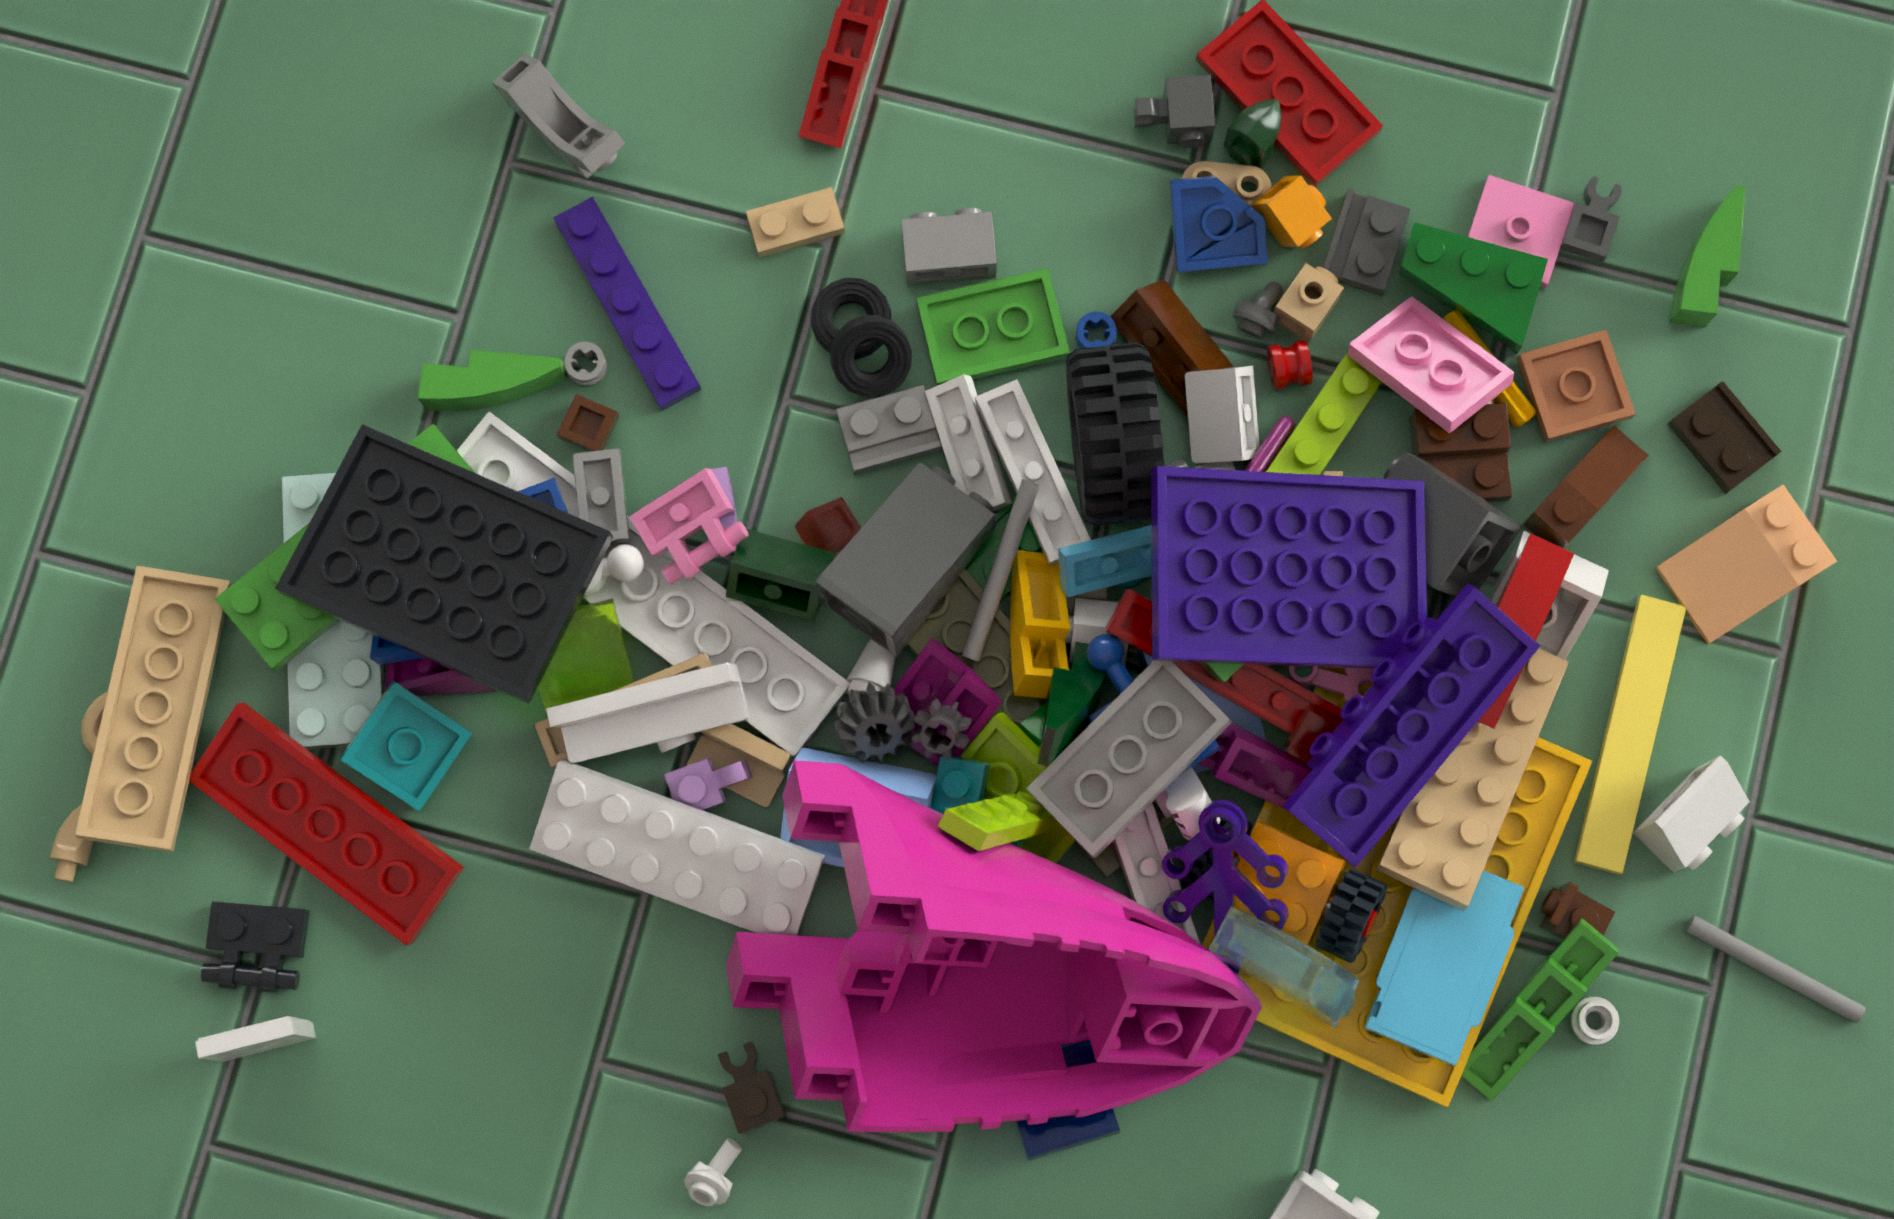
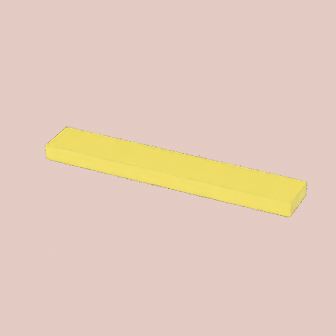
(1630, 735)

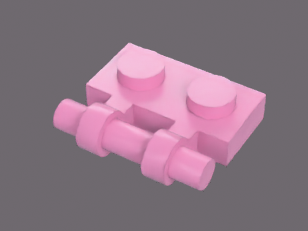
(680, 514)

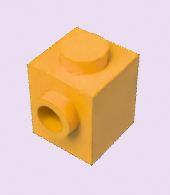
(1293, 212)

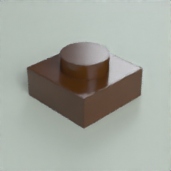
(587, 424)

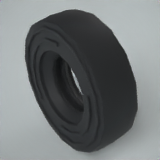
(840, 293)
(869, 329)

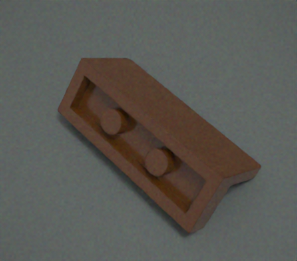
(1172, 335)

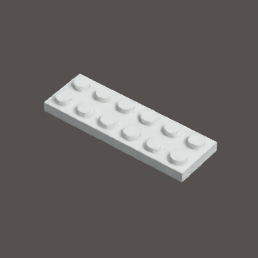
(676, 851)

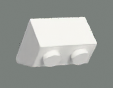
(1573, 604)
(1694, 815)

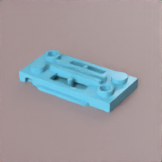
(1443, 968)

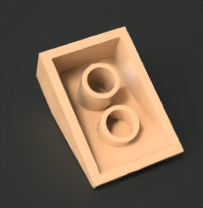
(1745, 564)

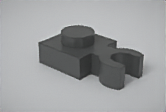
(1591, 225)

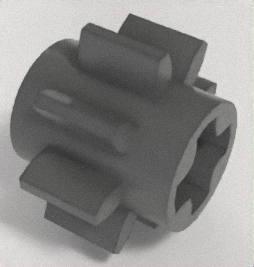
(933, 740)

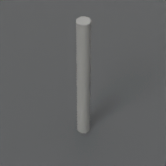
(1000, 570)
(1775, 969)

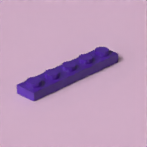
(627, 303)

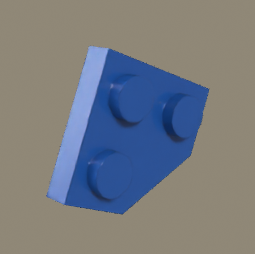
(1214, 226)

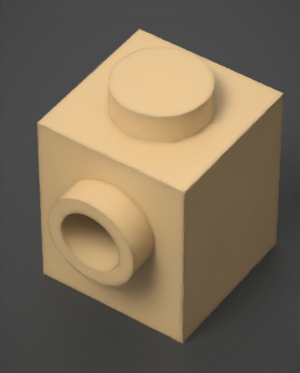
(1308, 301)

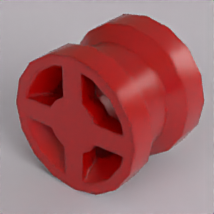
(1289, 365)

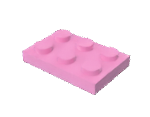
(1430, 364)

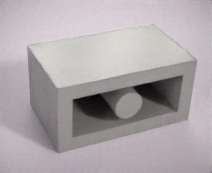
(949, 246)

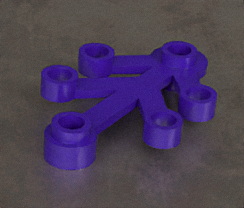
(1223, 875)

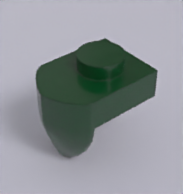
(1254, 133)

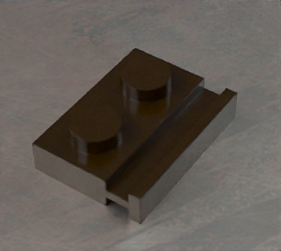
(1724, 437)

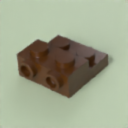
(1470, 454)

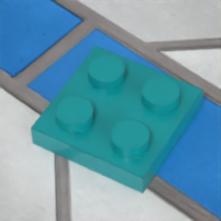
(405, 746)

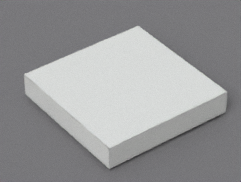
(255, 1038)

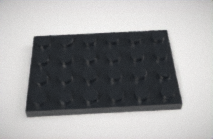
(445, 563)

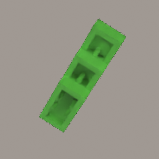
(1538, 1009)

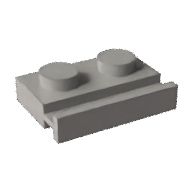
(889, 429)

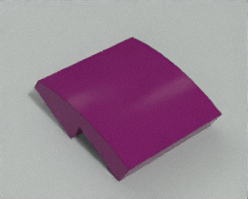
(945, 677)

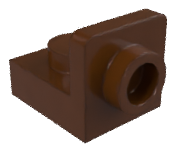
(1567, 906)

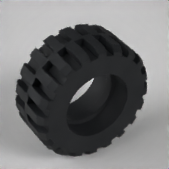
(1114, 431)

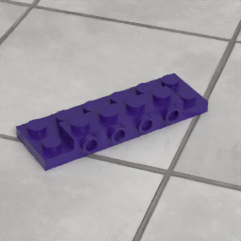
(1408, 722)

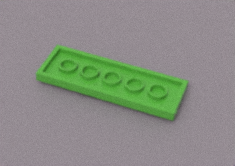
(279, 624)

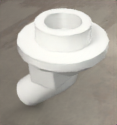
(708, 1183)

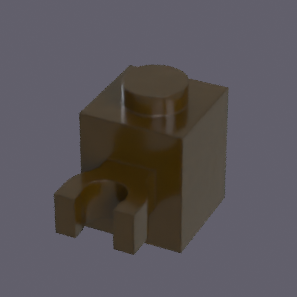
(753, 1096)

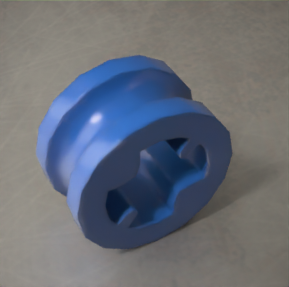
(1094, 320)

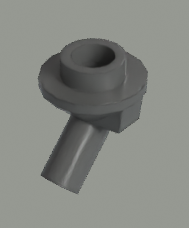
(1256, 317)

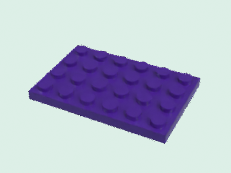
(1284, 567)

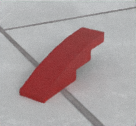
(842, 71)
(1529, 598)

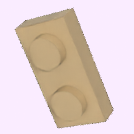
(795, 222)

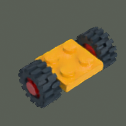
(1309, 891)

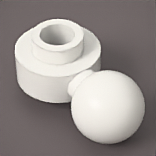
(622, 563)

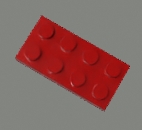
(1319, 115)

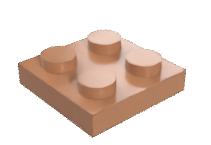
(1575, 386)

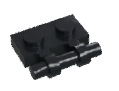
(255, 930)

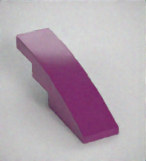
(1255, 765)

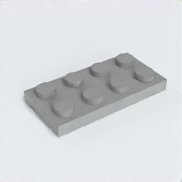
(1128, 755)

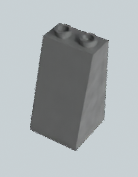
(906, 557)

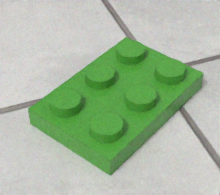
(993, 327)

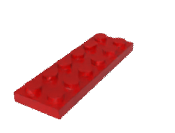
(325, 823)

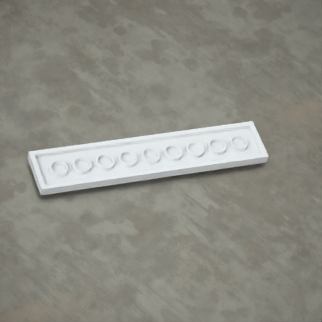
(782, 682)

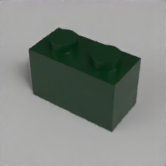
(777, 574)

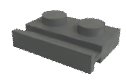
(1366, 242)

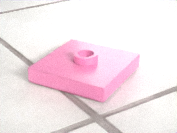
(1521, 220)

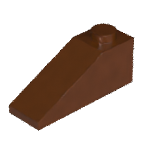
(1586, 488)

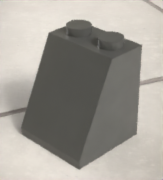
(1461, 529)

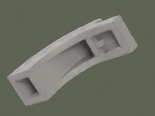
(557, 118)

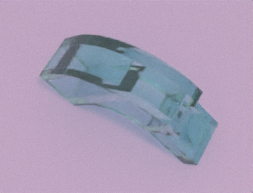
(1286, 965)

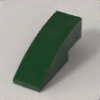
(1069, 702)

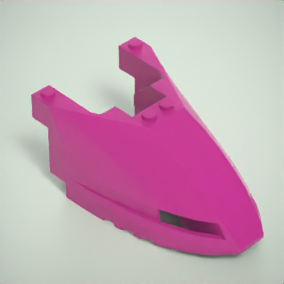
(977, 977)

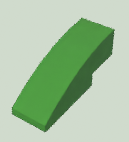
(1710, 263)
(487, 380)

